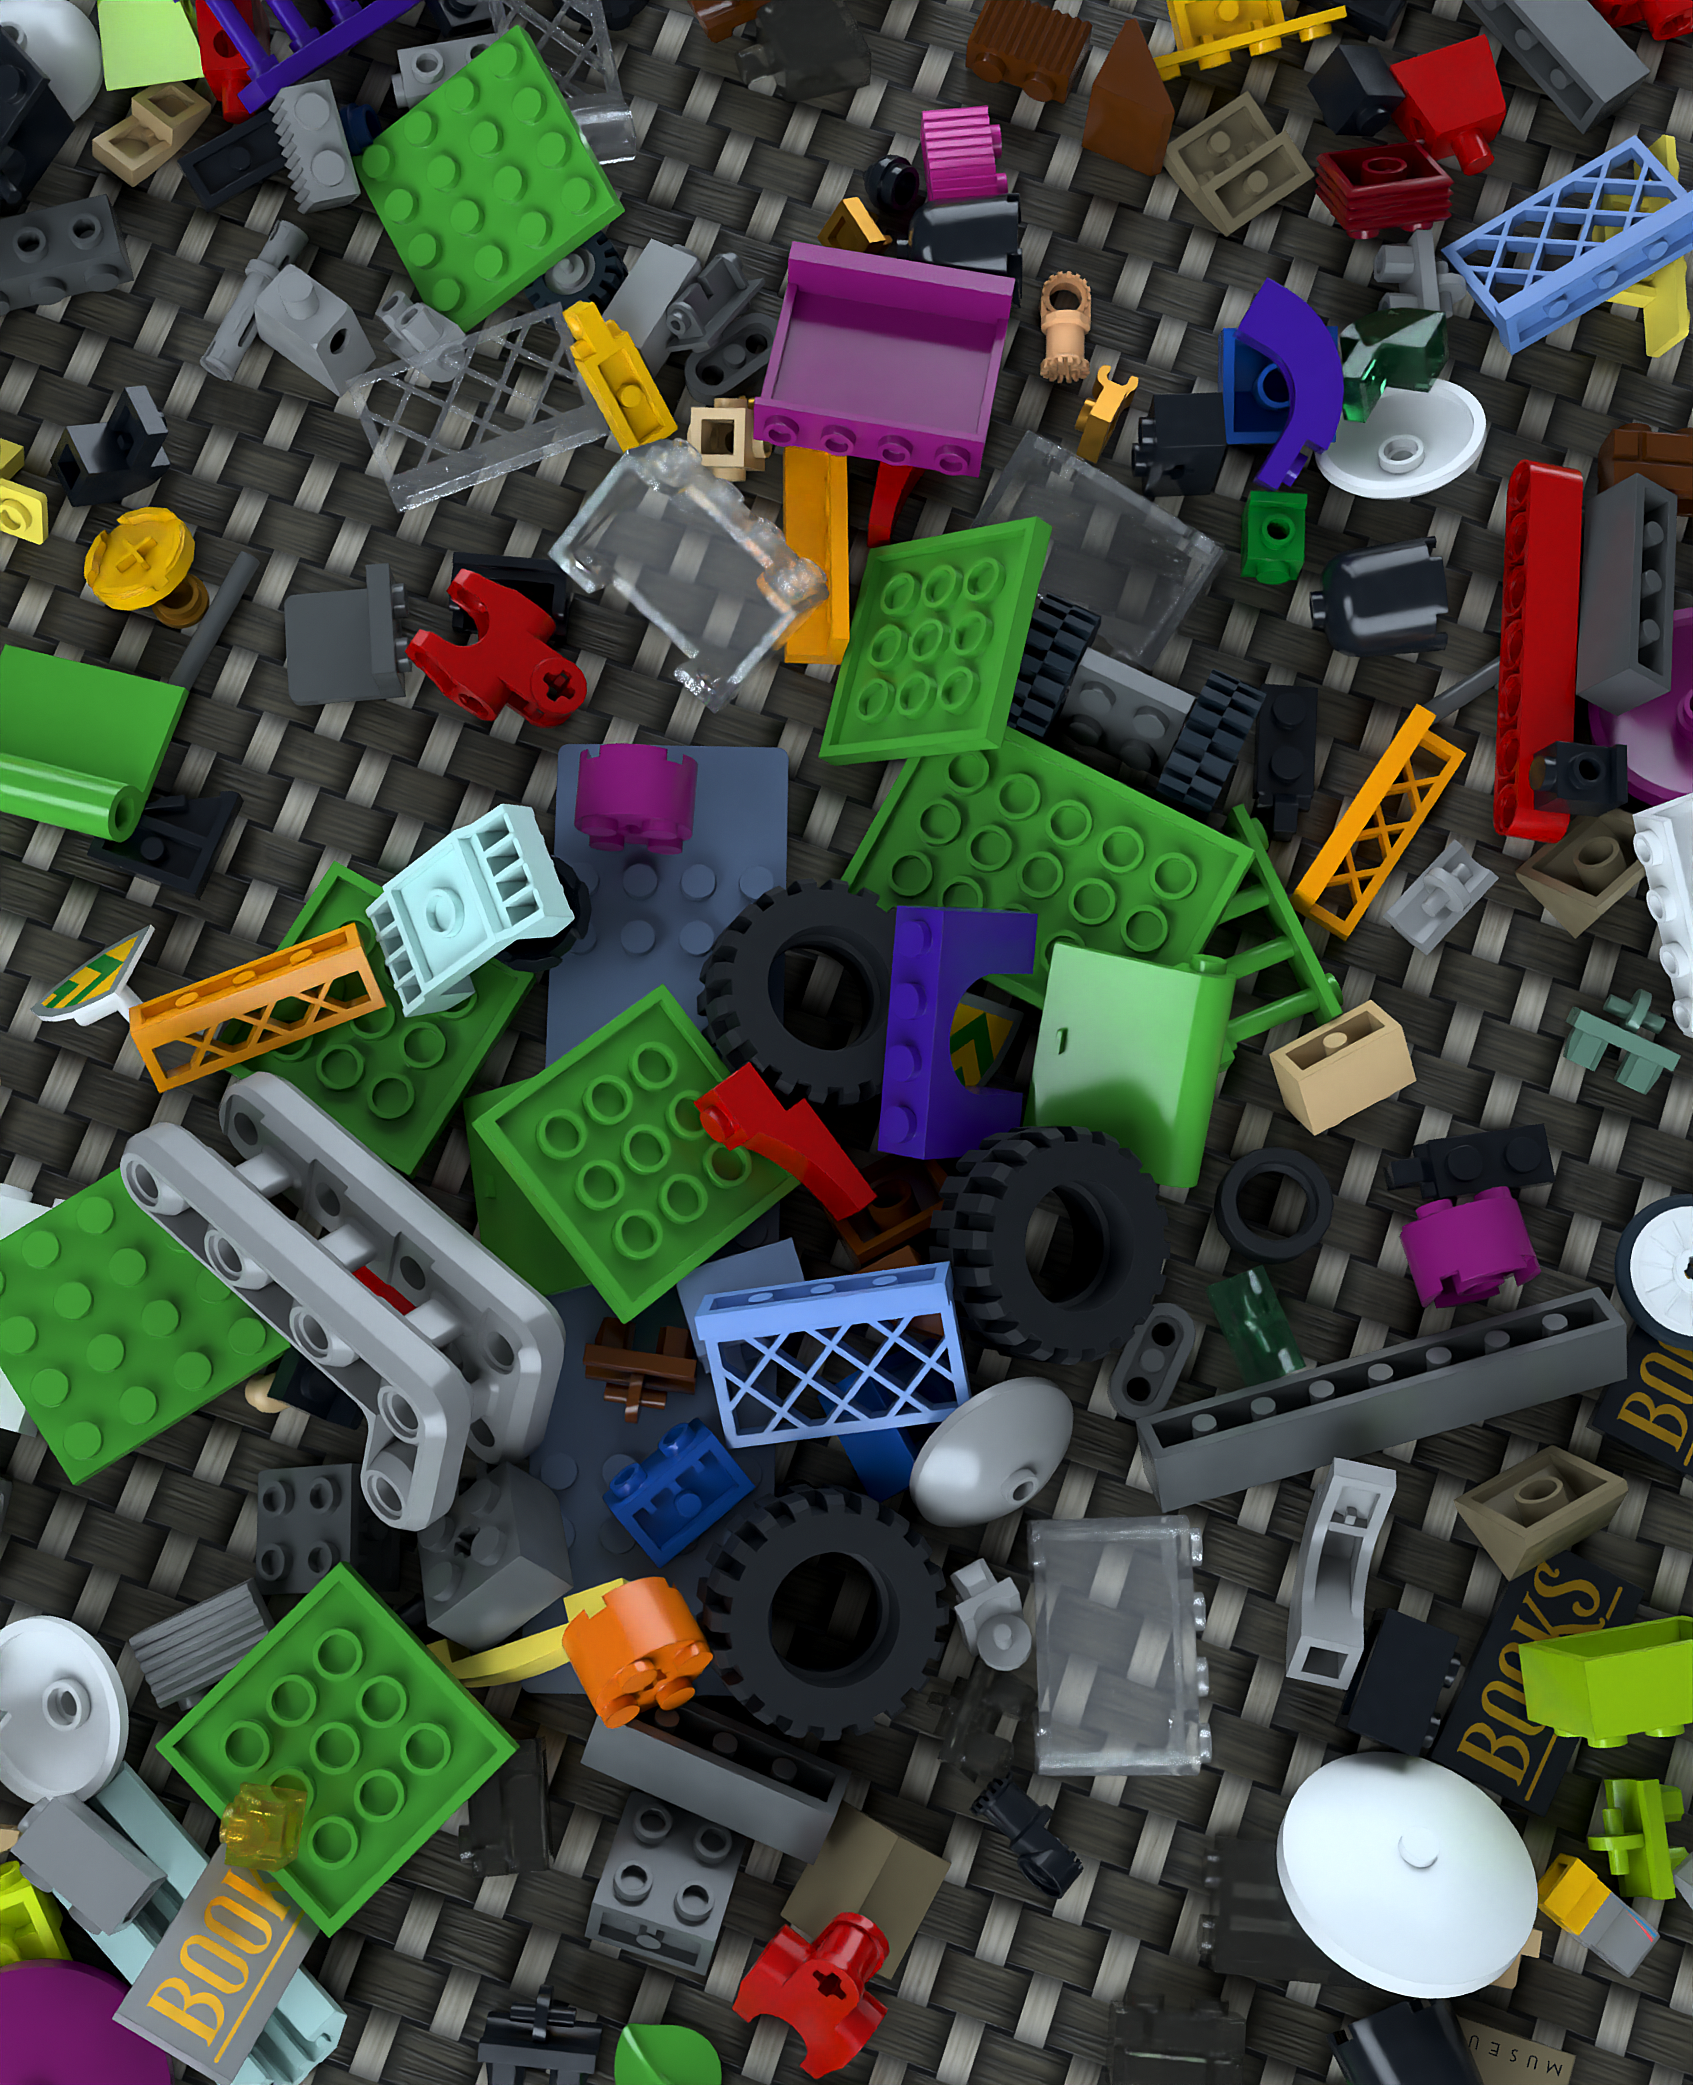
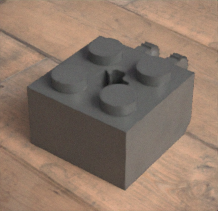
(493, 1557)

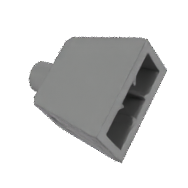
(303, 320)

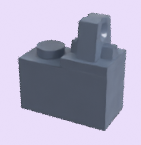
(747, 1270)

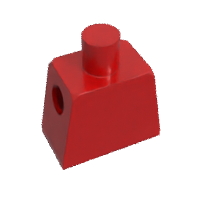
(221, 60)
(1452, 102)

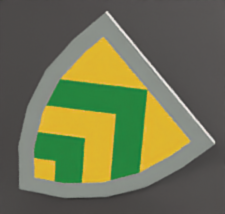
(97, 985)
(981, 1038)

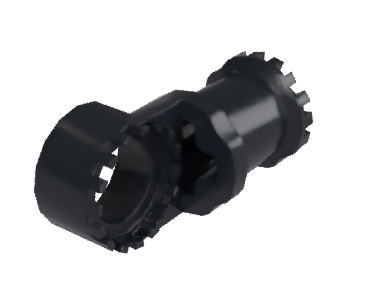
(1022, 1820)

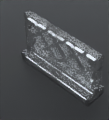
(494, 456)

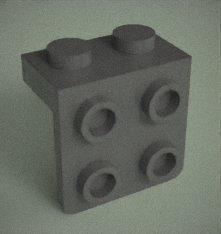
(348, 642)

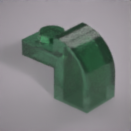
(1391, 350)

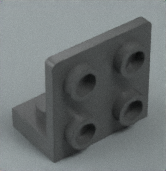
(312, 1523)
(665, 1883)

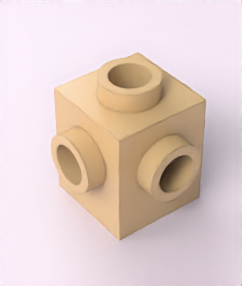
(712, 436)

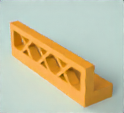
(818, 530)
(1367, 804)
(249, 988)

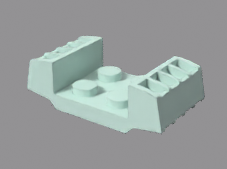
(466, 906)

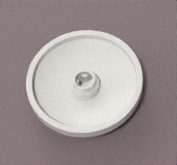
(1406, 1875)

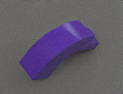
(1306, 355)

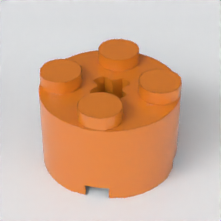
(637, 1651)

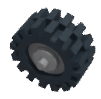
(586, 274)

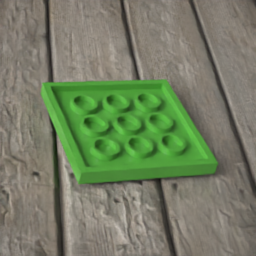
(487, 182)
(936, 644)
(383, 1072)
(621, 1155)
(117, 1328)
(360, 1721)

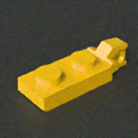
(617, 378)

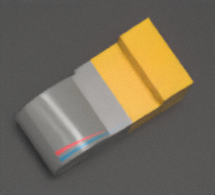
(1594, 1914)

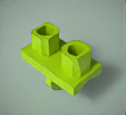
(1638, 1836)

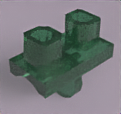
(1255, 1327)

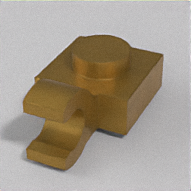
(1100, 415)

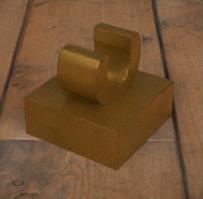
(854, 229)

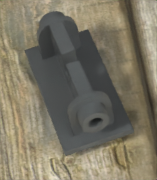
(707, 309)

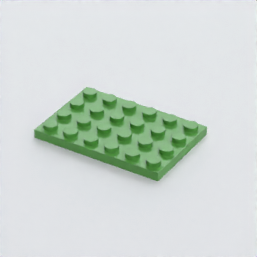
(1053, 841)

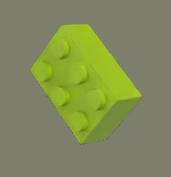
(1612, 1681)

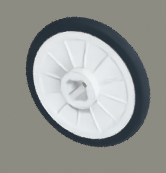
(1652, 1268)

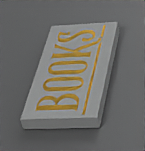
(219, 1969)

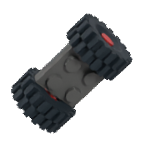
(1129, 711)

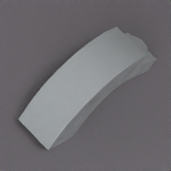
(1333, 1571)

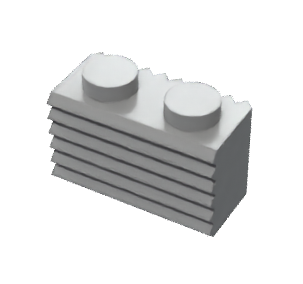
(314, 146)
(201, 1644)

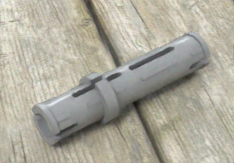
(240, 322)

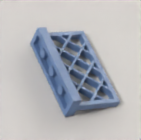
(1597, 268)
(822, 1305)

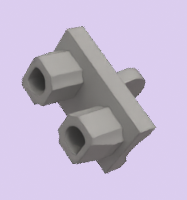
(1420, 278)
(417, 329)
(1439, 898)
(991, 1617)

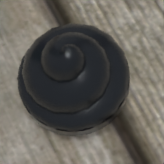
(891, 183)

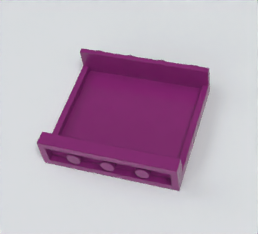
(885, 360)

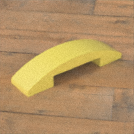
(522, 1657)

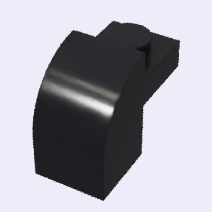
(114, 457)

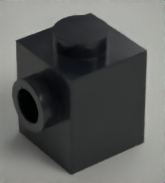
(1356, 91)

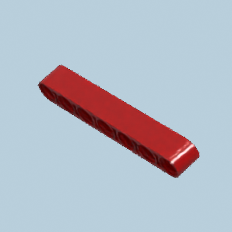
(1536, 639)

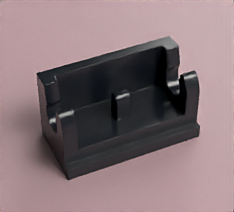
(534, 578)

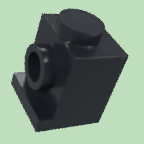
(1579, 778)

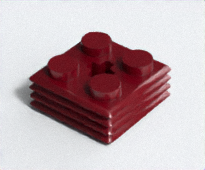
(1383, 188)

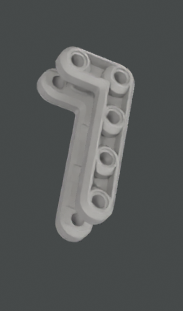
(305, 1288)

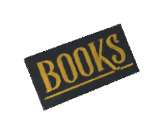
(1653, 1405)
(1487, 1720)

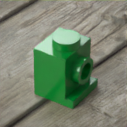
(1267, 517)

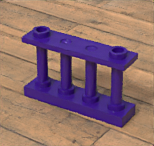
(307, 44)

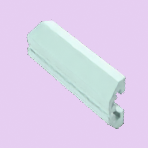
(306, 2019)

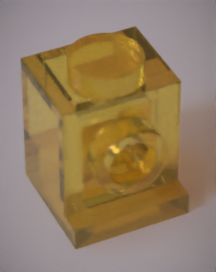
(263, 1827)

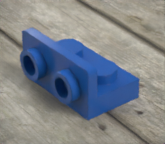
(677, 1490)

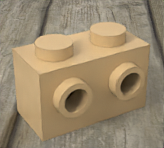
(1343, 1067)

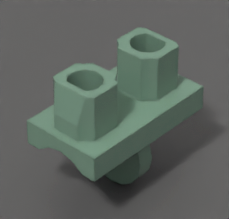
(1643, 1057)

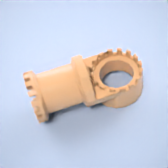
(1065, 330)

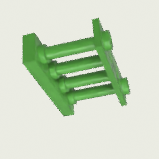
(1319, 991)

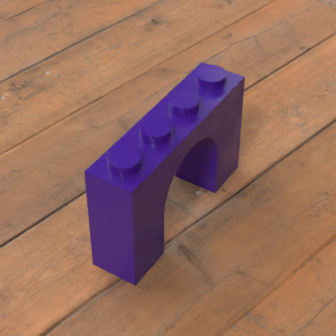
(933, 964)

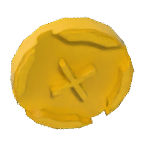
(139, 559)

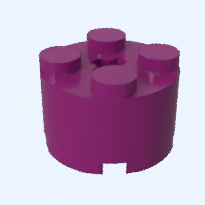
(635, 798)
(1468, 1248)

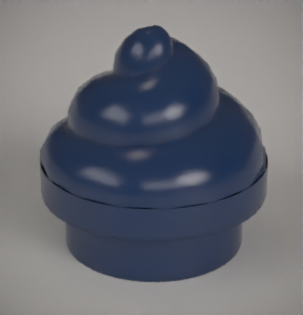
(359, 126)

